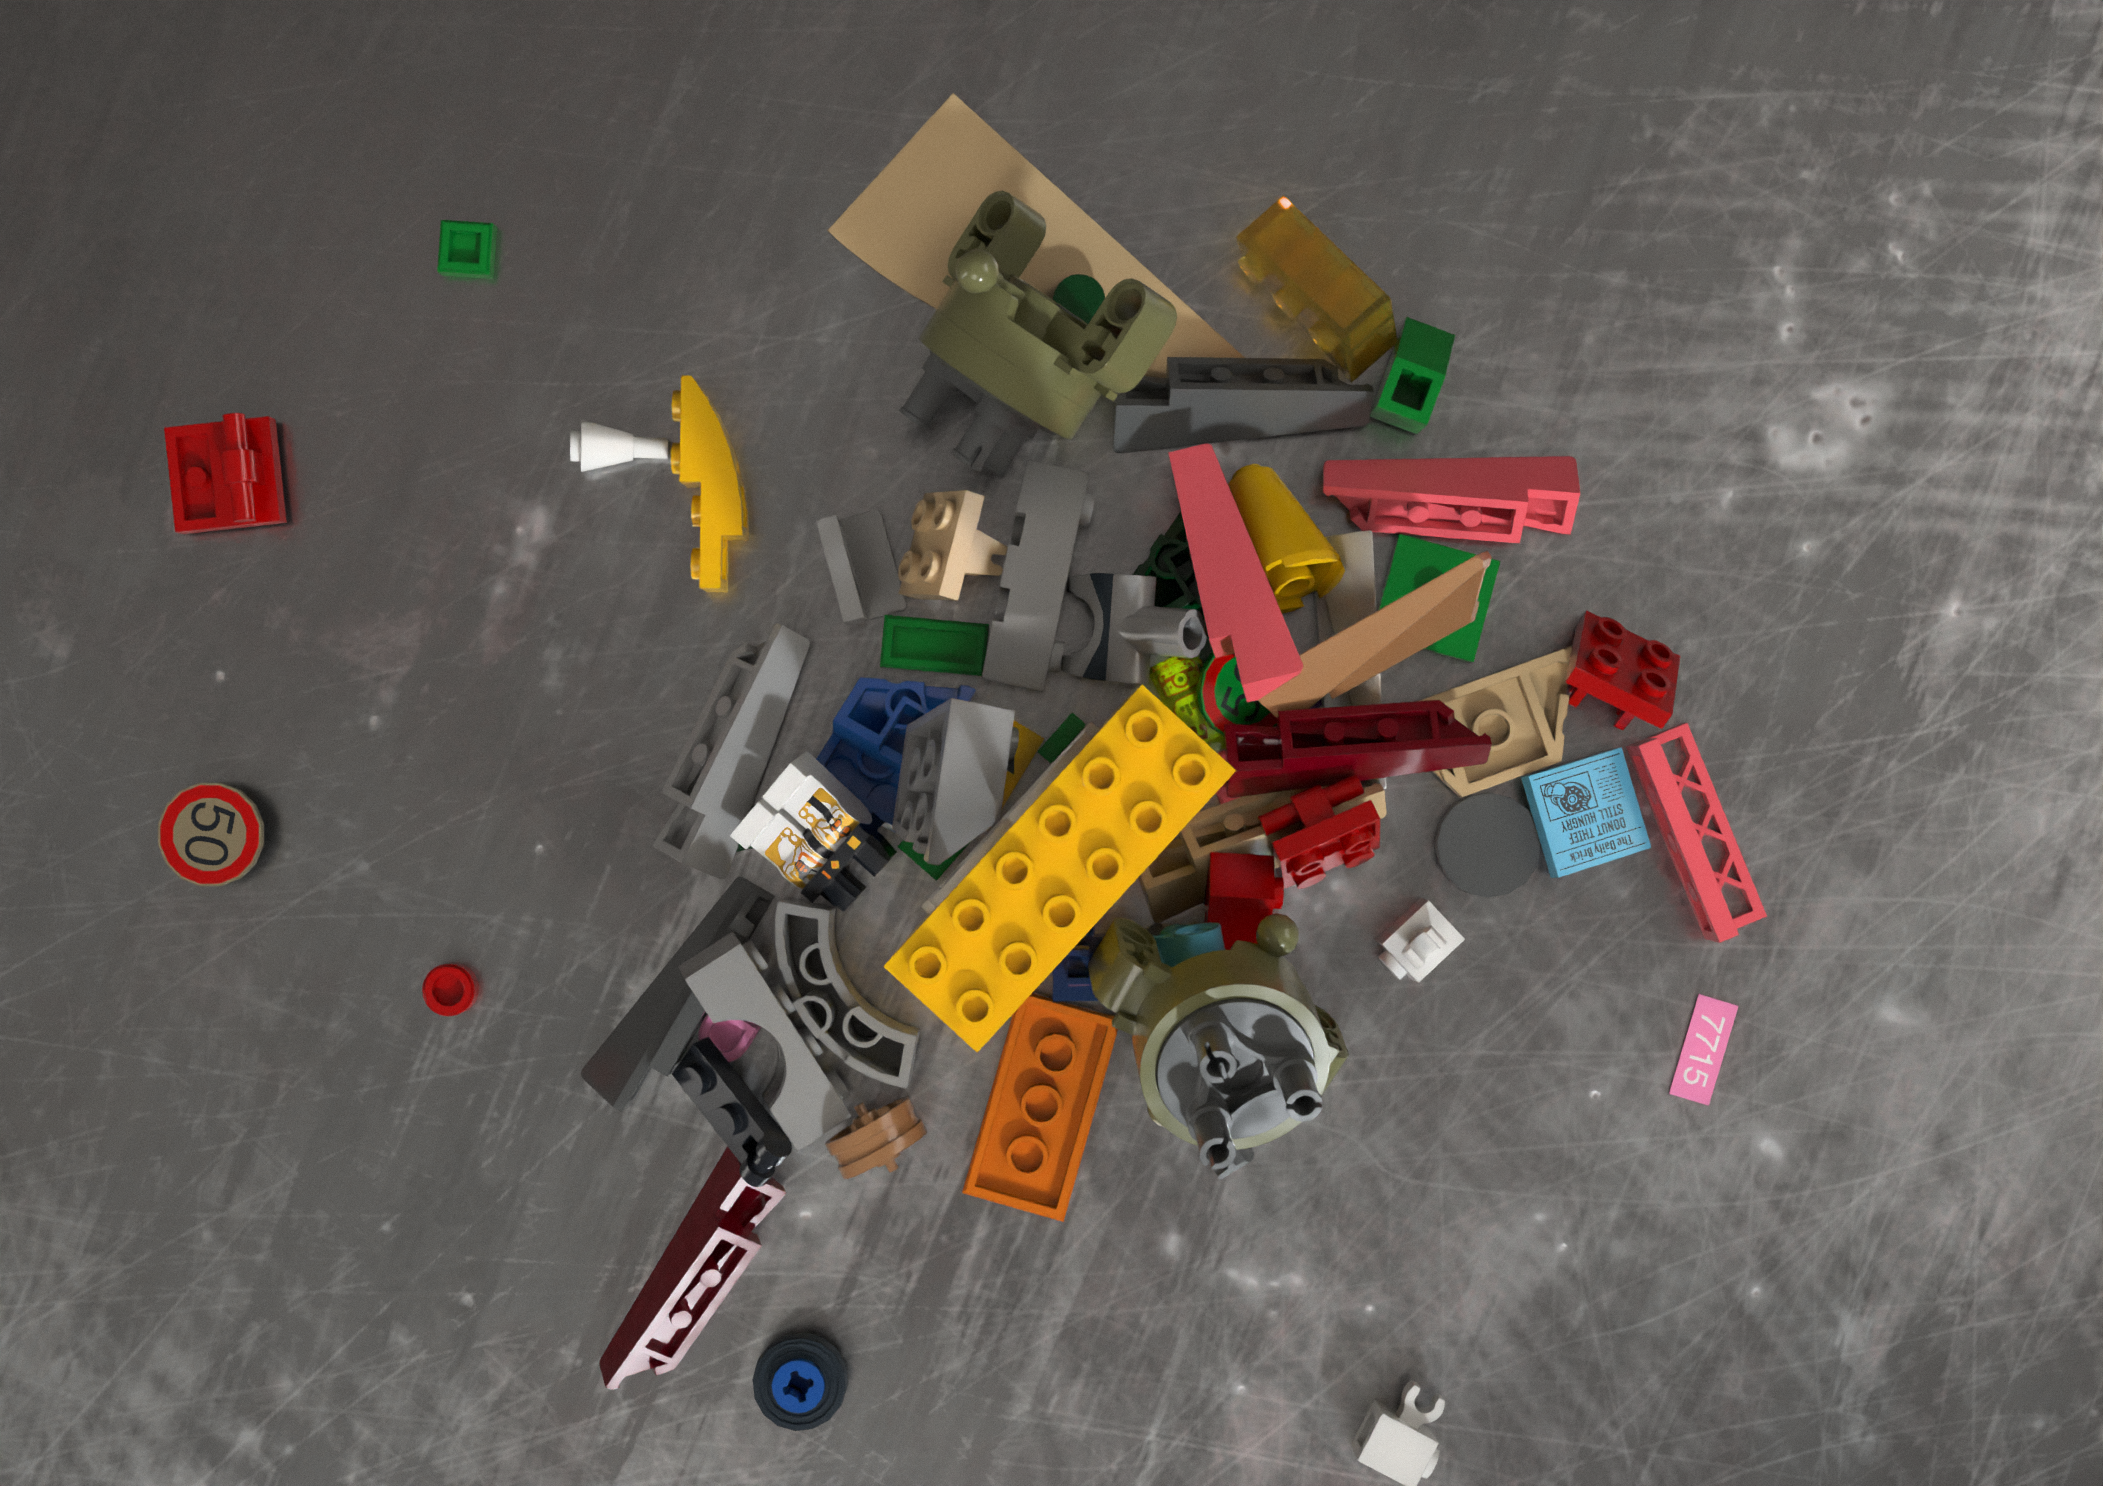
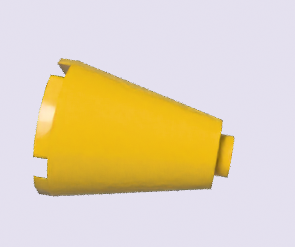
(1285, 538)

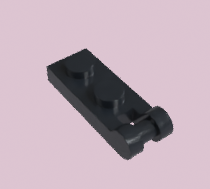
(733, 1112)

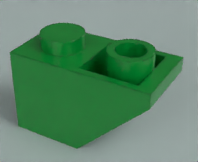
(1413, 376)

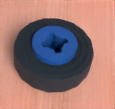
(808, 1364)

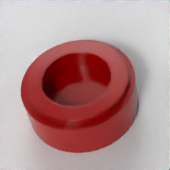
(450, 989)

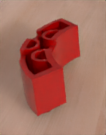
(1241, 894)

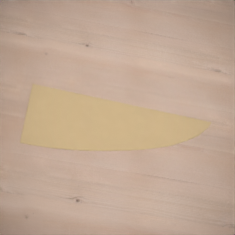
(935, 186)

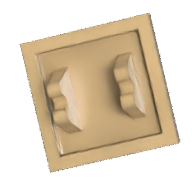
(947, 546)

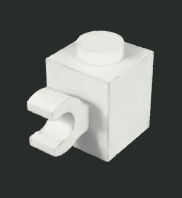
(1418, 941)
(1397, 1440)

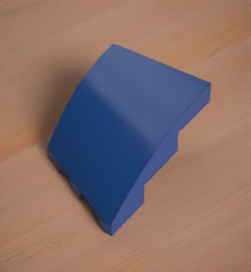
(871, 734)

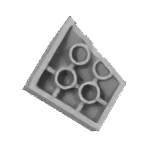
(953, 776)

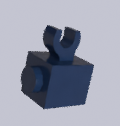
(1072, 975)

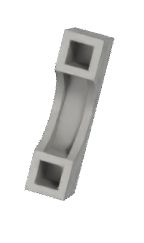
(731, 988)

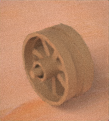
(876, 1137)

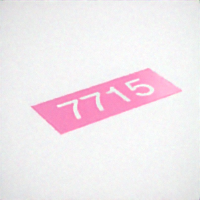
(1703, 1049)

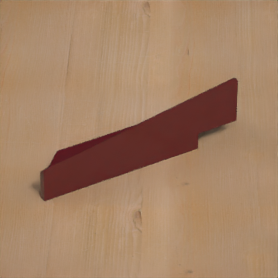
(1346, 741)
(692, 1274)

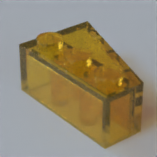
(1318, 287)

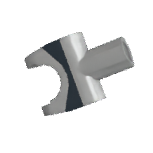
(1130, 628)

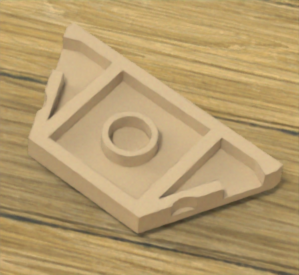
(1521, 714)

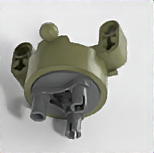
(1022, 351)
(1222, 1039)

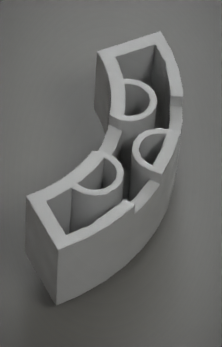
(1036, 576)
(830, 1001)

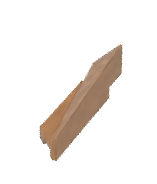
(1384, 637)

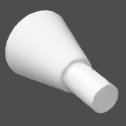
(604, 446)

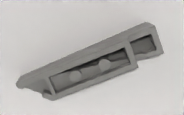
(730, 751)

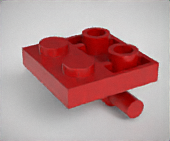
(225, 474)
(1325, 837)

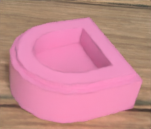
(729, 1036)

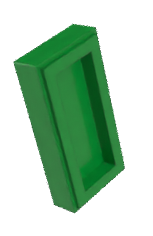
(934, 645)

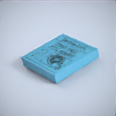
(1586, 812)

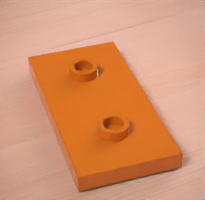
(1041, 1106)

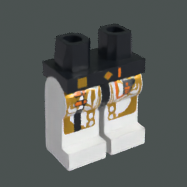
(814, 831)

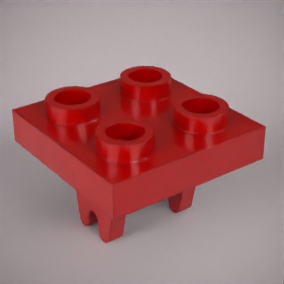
(1622, 671)

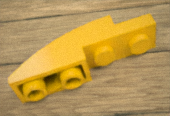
(710, 463)

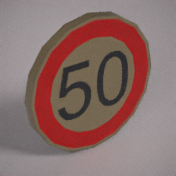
(210, 834)

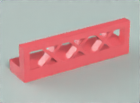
(1685, 837)

